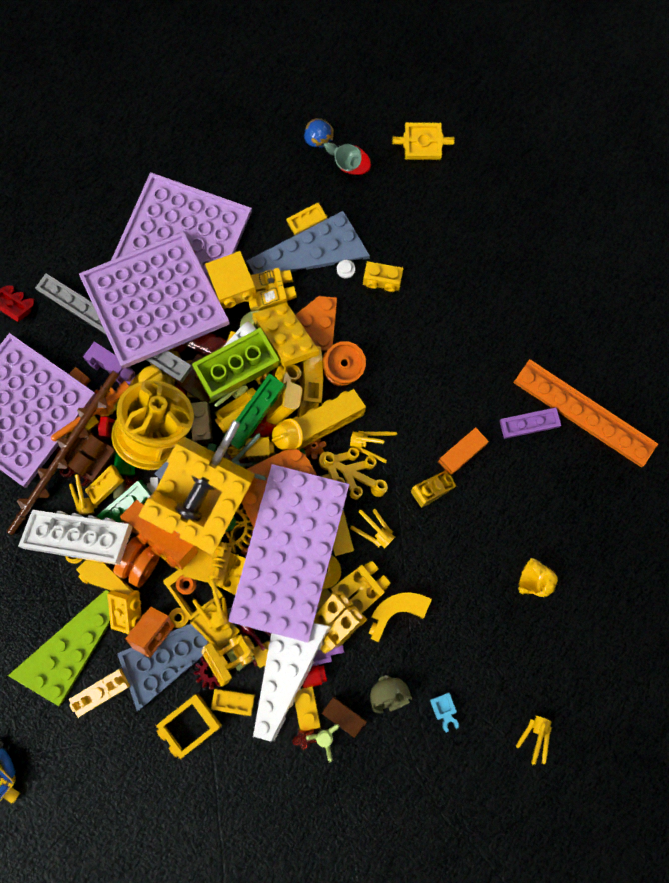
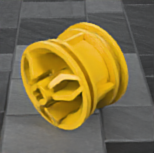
(150, 423)

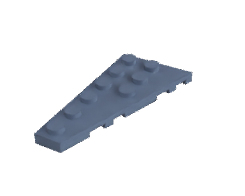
(313, 248)
(170, 660)

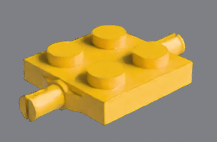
(423, 141)

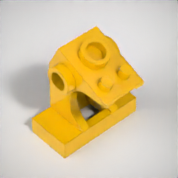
(242, 648)

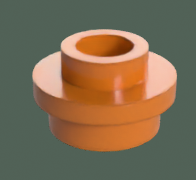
(179, 585)

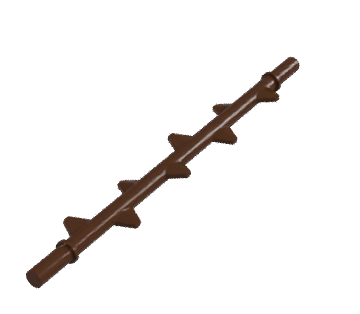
(65, 445)

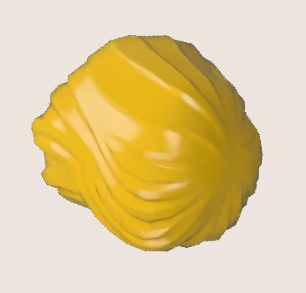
(537, 579)

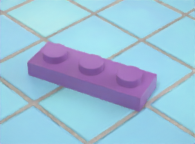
(530, 423)

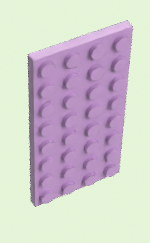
(289, 553)

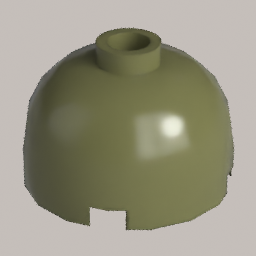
(390, 694)

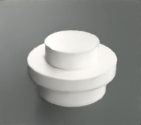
(345, 269)

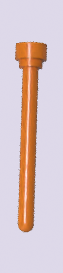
(110, 399)

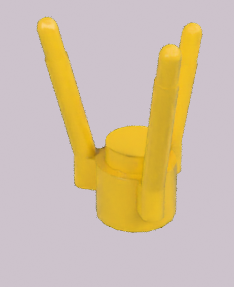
(360, 439)
(84, 505)
(383, 536)
(219, 619)
(542, 728)

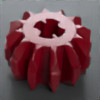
(204, 676)

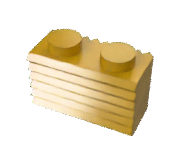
(260, 450)

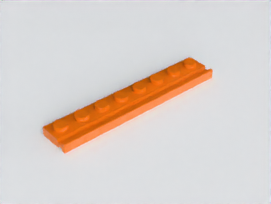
(586, 413)

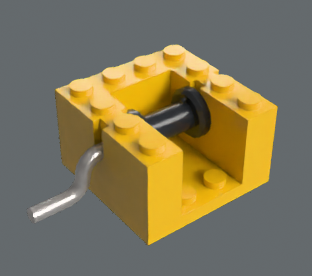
(198, 492)

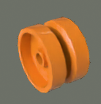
(354, 360)
(136, 563)

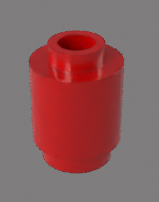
(315, 676)

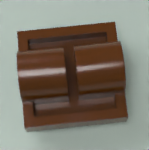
(89, 456)

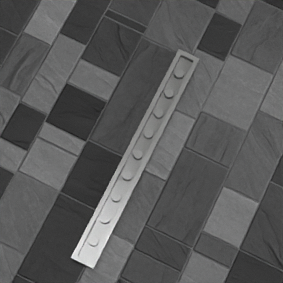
(85, 310)

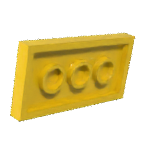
(285, 334)

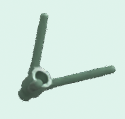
(236, 459)

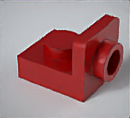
(105, 428)

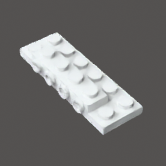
(76, 536)

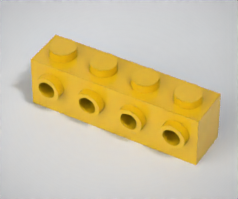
(330, 416)

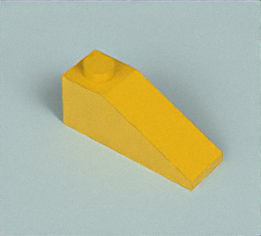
(102, 575)

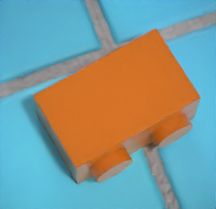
(150, 632)

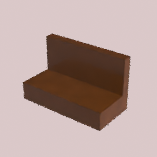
(344, 717)

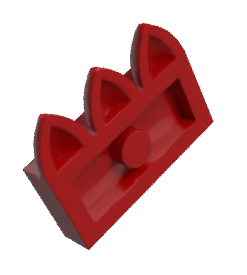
(13, 305)

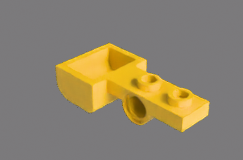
(289, 398)

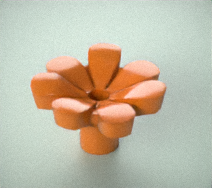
(314, 451)

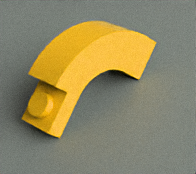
(403, 602)

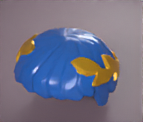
(318, 133)

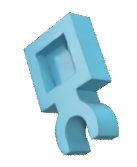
(443, 708)

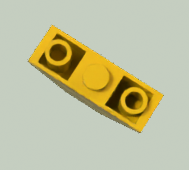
(433, 488)

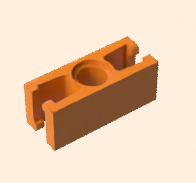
(463, 451)

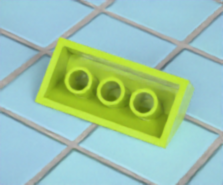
(236, 364)

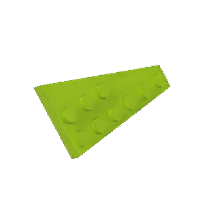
(61, 659)

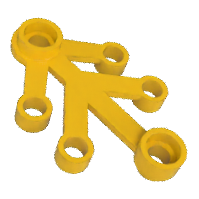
(351, 472)

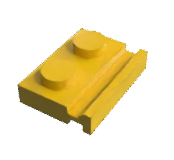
(218, 639)

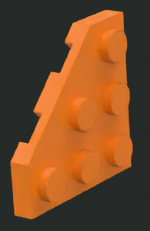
(319, 321)

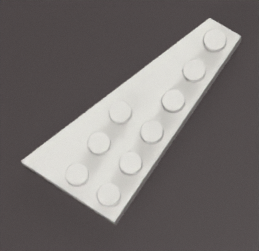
(284, 675)

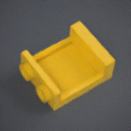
(231, 280)

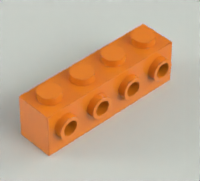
(176, 550)

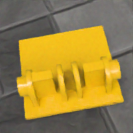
(208, 566)

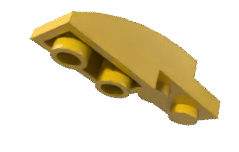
(311, 383)

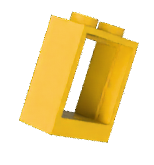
(232, 410)
(170, 582)
(206, 714)

